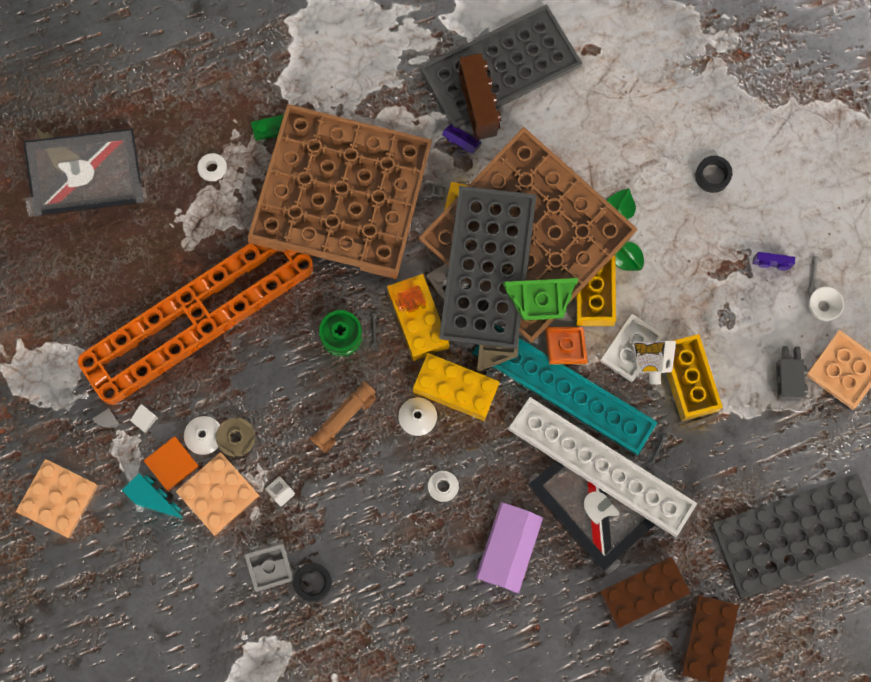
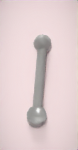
(816, 259)

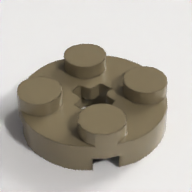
(239, 447)

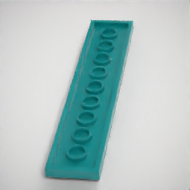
(577, 396)

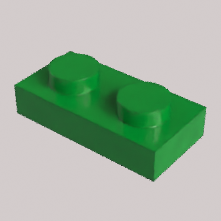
(267, 127)

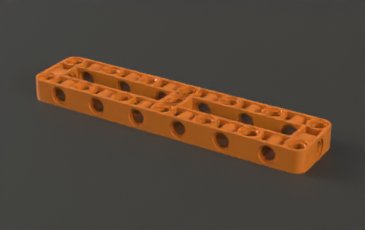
(193, 337)

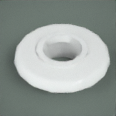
(208, 159)
(436, 493)

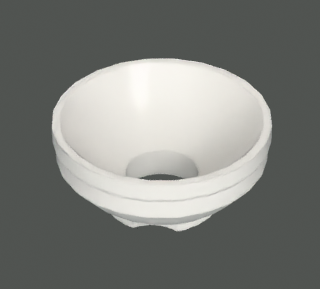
(832, 298)

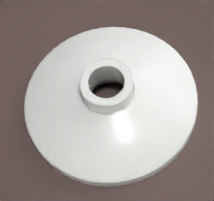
(421, 425)
(201, 445)

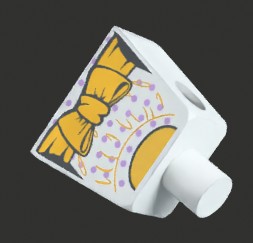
(654, 358)

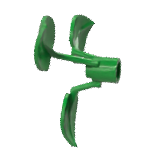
(630, 255)

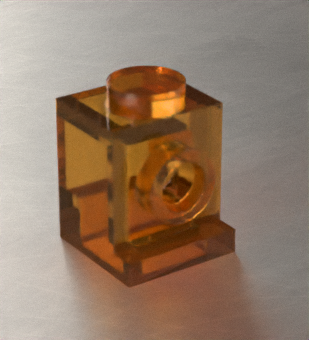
(410, 300)

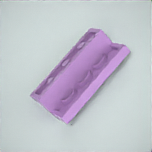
(509, 547)

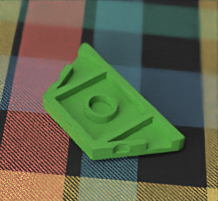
(541, 297)

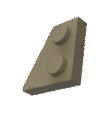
(491, 356)

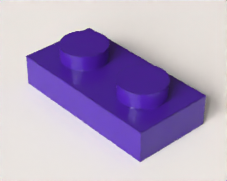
(462, 139)
(767, 260)

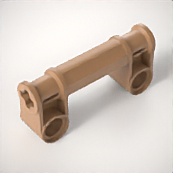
(362, 398)

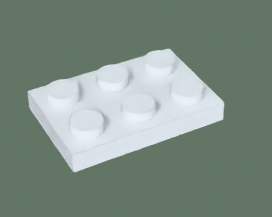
(621, 352)

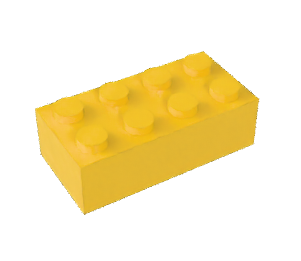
(598, 299)
(422, 326)
(693, 380)
(456, 387)

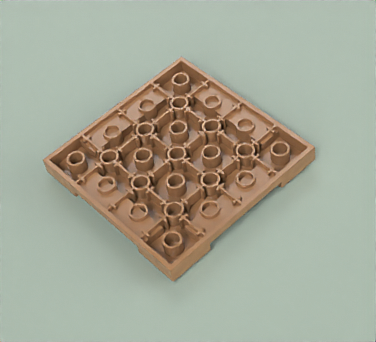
(340, 191)
(571, 229)

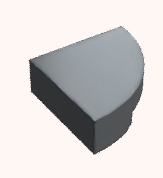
(106, 419)

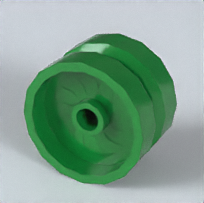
(338, 322)

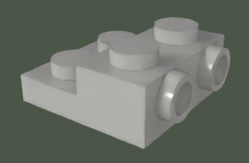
(268, 564)

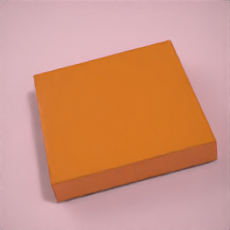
(566, 345)
(171, 463)

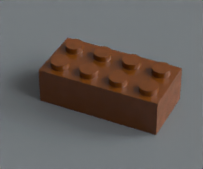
(478, 96)
(643, 593)
(708, 639)

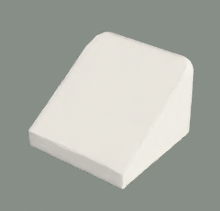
(143, 418)
(280, 491)

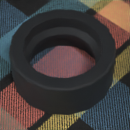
(717, 161)
(297, 582)

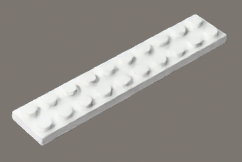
(603, 467)

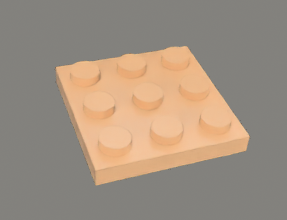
(843, 370)
(217, 493)
(57, 498)

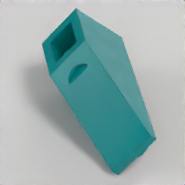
(146, 496)

